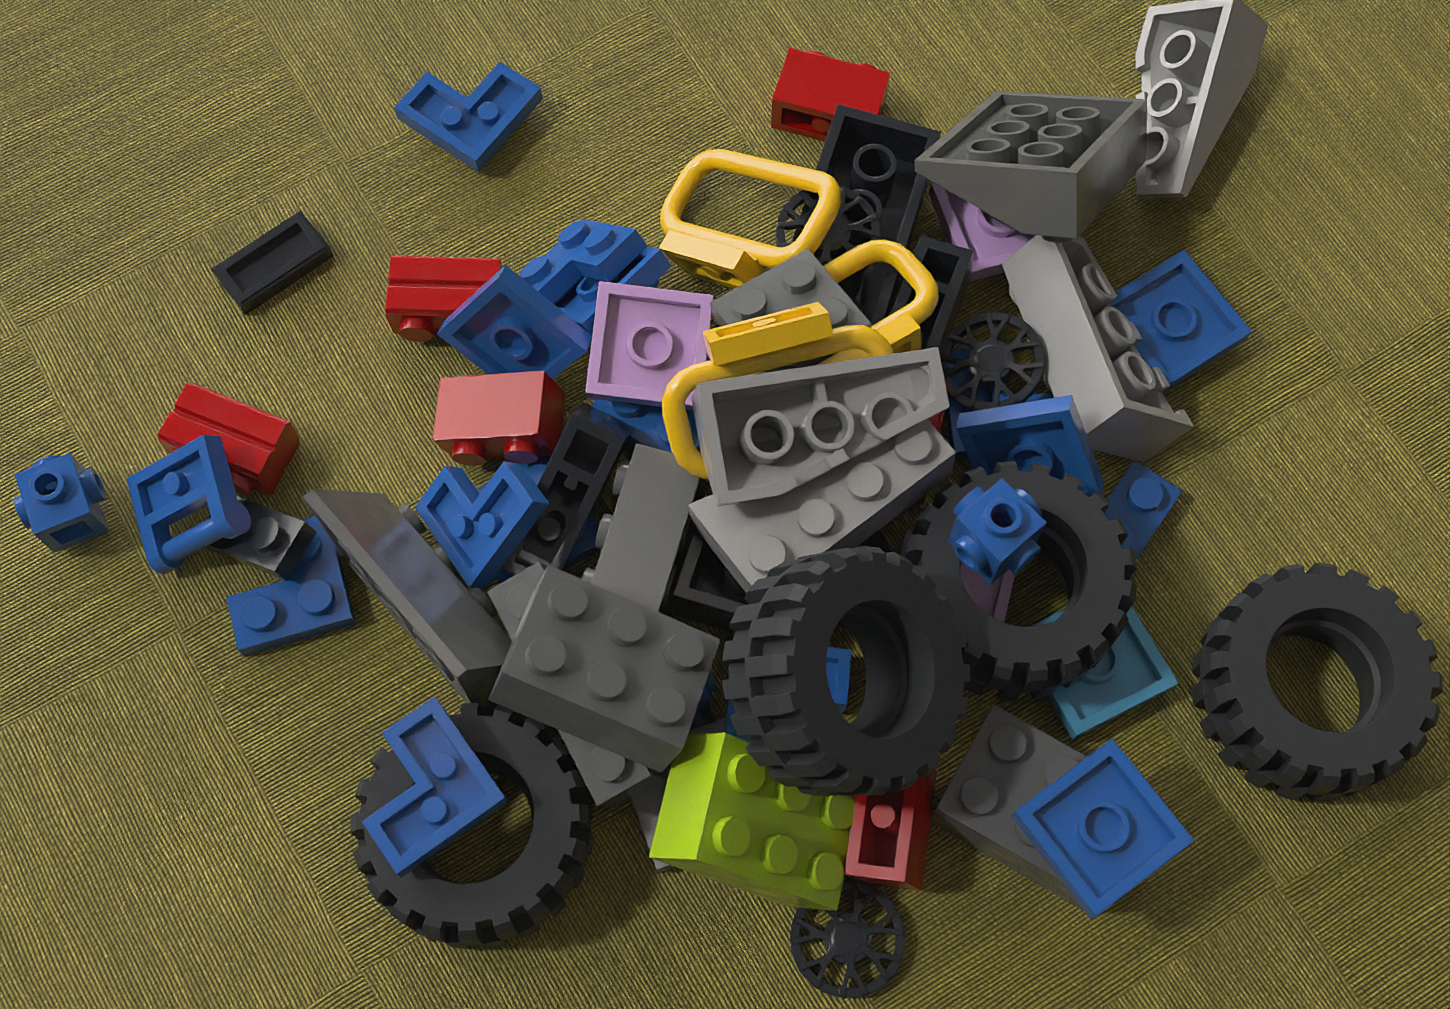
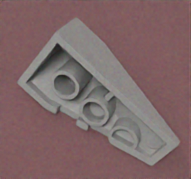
(1193, 74)
(795, 424)

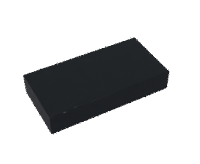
(272, 262)

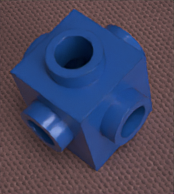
(61, 501)
(996, 530)

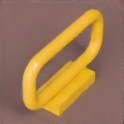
(731, 258)
(903, 326)
(754, 348)

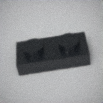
(272, 542)

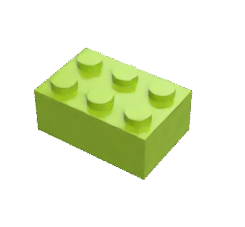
(749, 830)

